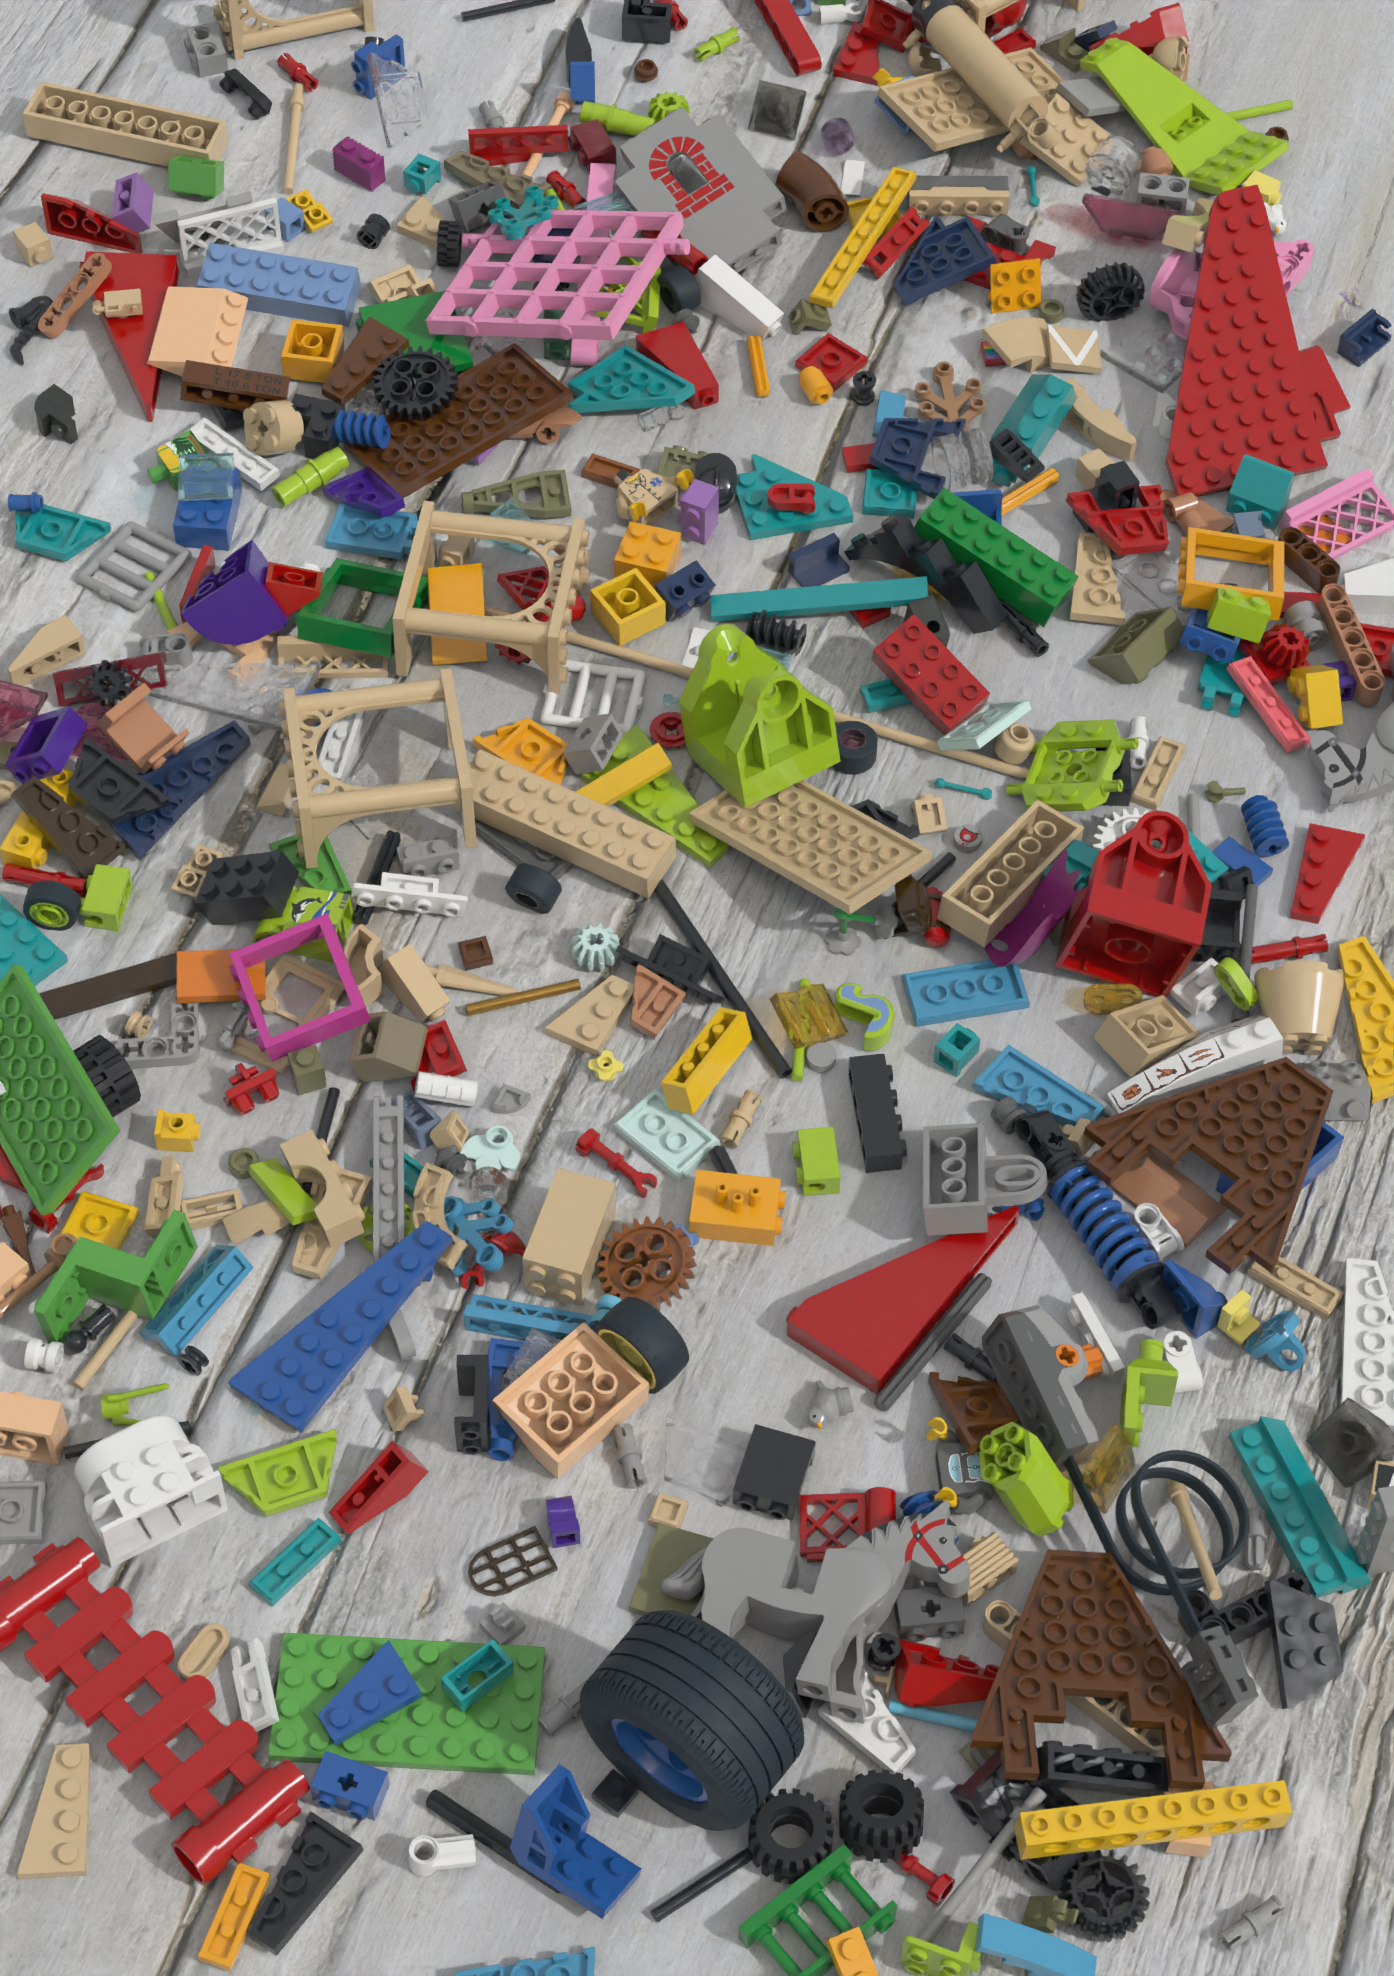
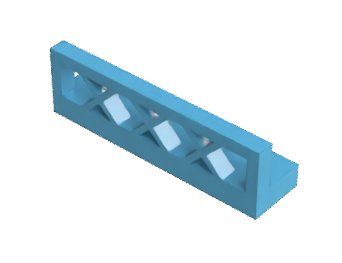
(197, 1298)
(515, 1325)

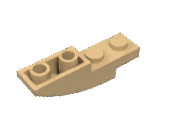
(1100, 427)

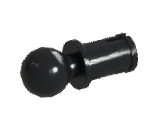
(76, 1340)

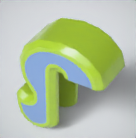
(869, 1010)

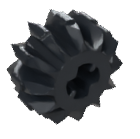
(101, 688)

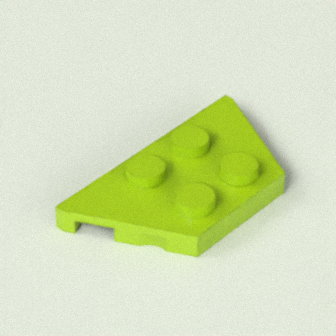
(284, 1475)

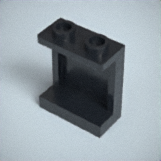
(1221, 927)
(473, 1380)
(773, 1472)

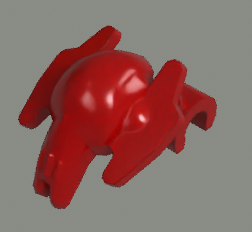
(507, 1244)

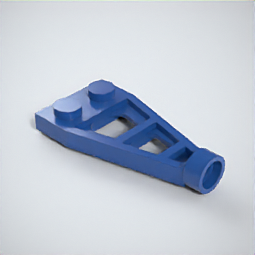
(503, 1437)

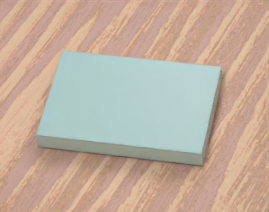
(984, 725)
(666, 1135)

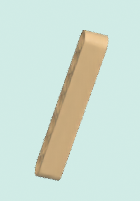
(1107, 1716)

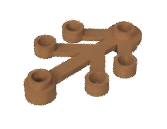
(943, 375)

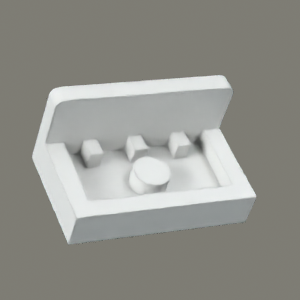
(1199, 989)

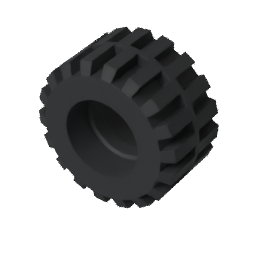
(794, 1810)
(881, 1836)

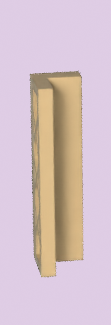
(302, 651)

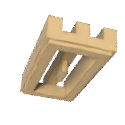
(212, 1214)

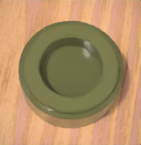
(1051, 311)
(240, 1161)

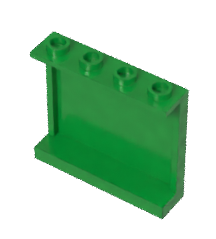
(409, 319)

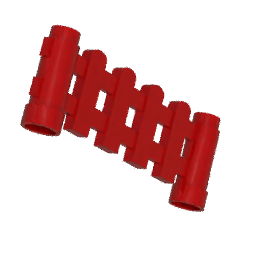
(224, 1829)

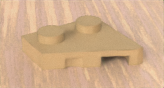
(421, 223)

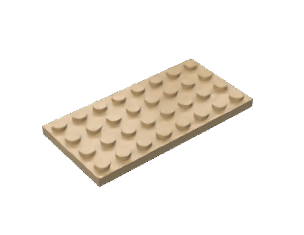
(947, 109)
(815, 843)

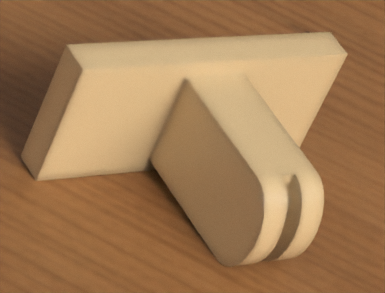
(885, 1681)

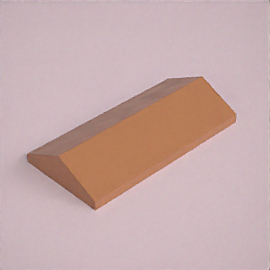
(1176, 1196)

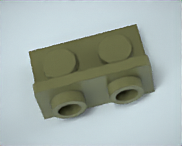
(678, 459)

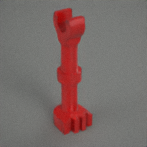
(590, 1142)
(49, 1221)
(939, 1886)

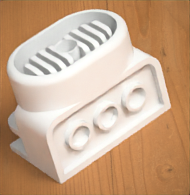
(146, 1487)

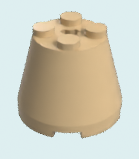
(1301, 1003)

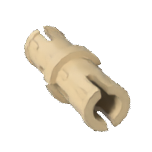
(740, 1119)

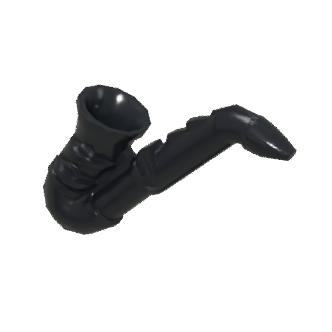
(30, 314)

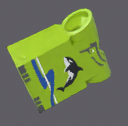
(306, 905)

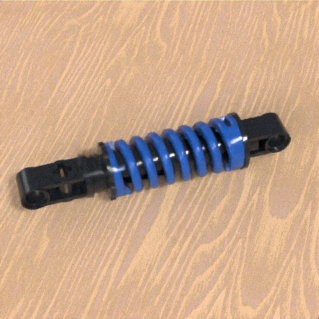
(1100, 1222)

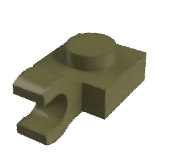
(1046, 1911)

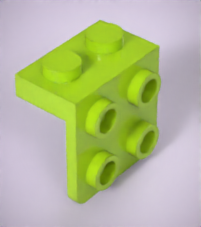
(930, 1959)

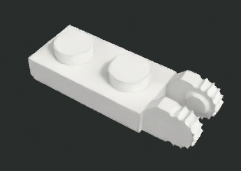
(254, 1686)

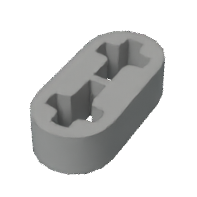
(401, 1336)

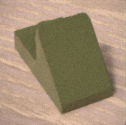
(1064, 50)

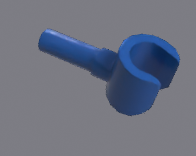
(1033, 1210)

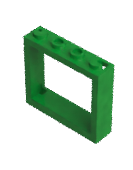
(349, 634)

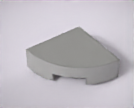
(510, 1100)

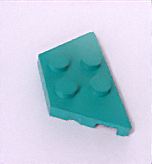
(57, 532)

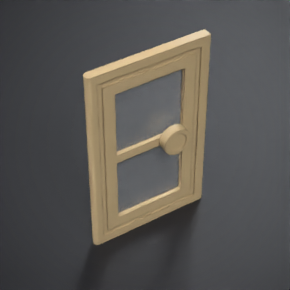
(293, 998)

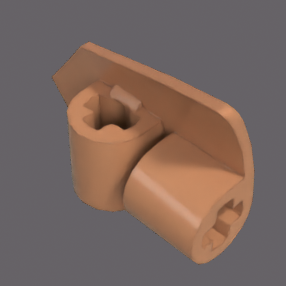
(548, 428)
(1193, 512)

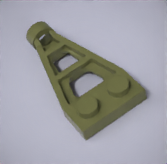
(551, 484)

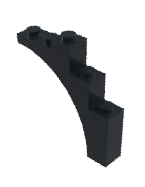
(957, 582)

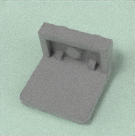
(1350, 1086)

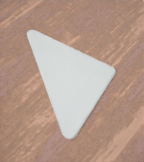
(1162, 401)

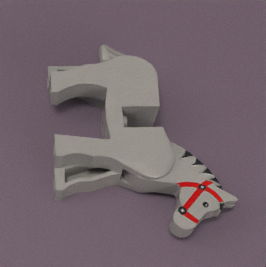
(754, 1580)

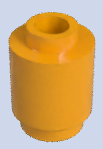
(815, 385)

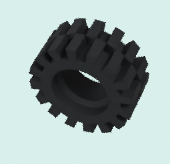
(449, 243)

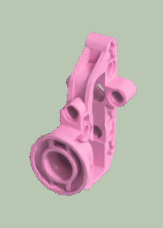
(1178, 276)

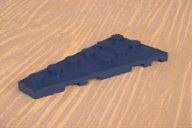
(183, 781)

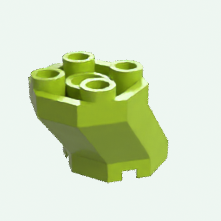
(1025, 1478)

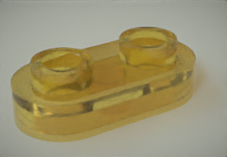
(1111, 997)

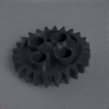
(398, 379)

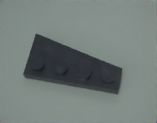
(310, 1873)

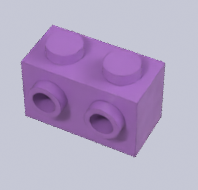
(133, 202)
(699, 511)

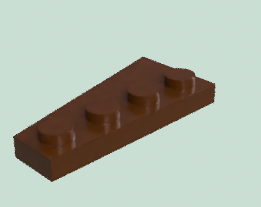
(361, 359)

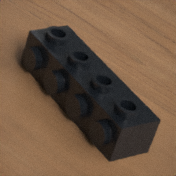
(1101, 1770)

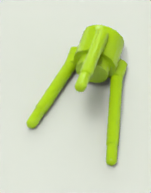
(117, 1404)

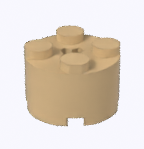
(272, 427)

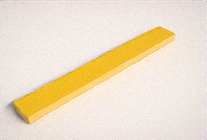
(862, 237)

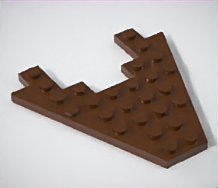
(1247, 1126)
(1092, 1639)

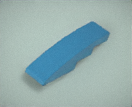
(1032, 1949)

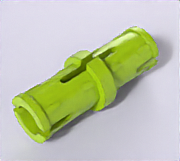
(716, 44)

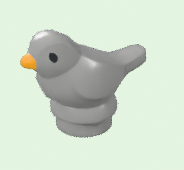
(829, 1405)

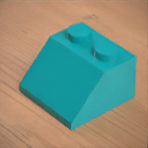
(1260, 488)

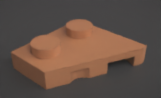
(653, 1002)

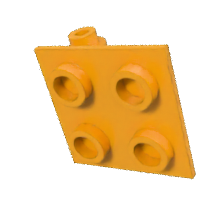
(1015, 285)

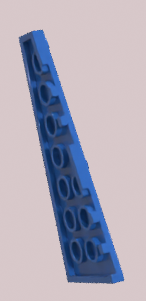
(318, 1353)

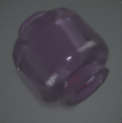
(837, 136)

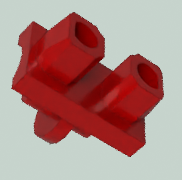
(240, 1095)

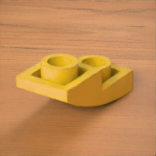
(314, 213)

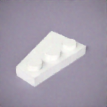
(879, 1736)

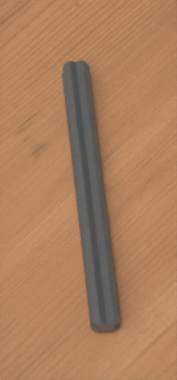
(932, 1342)

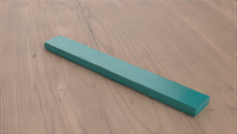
(819, 599)

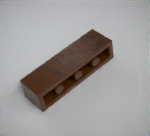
(230, 386)

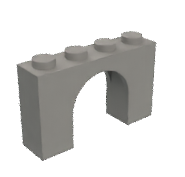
(1377, 1538)

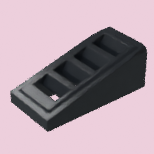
(1005, 443)

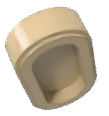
(204, 1652)

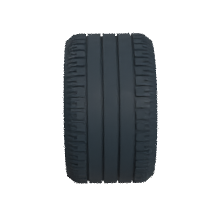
(692, 1719)

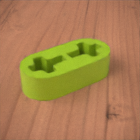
(1236, 983)

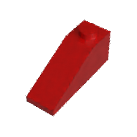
(379, 1487)

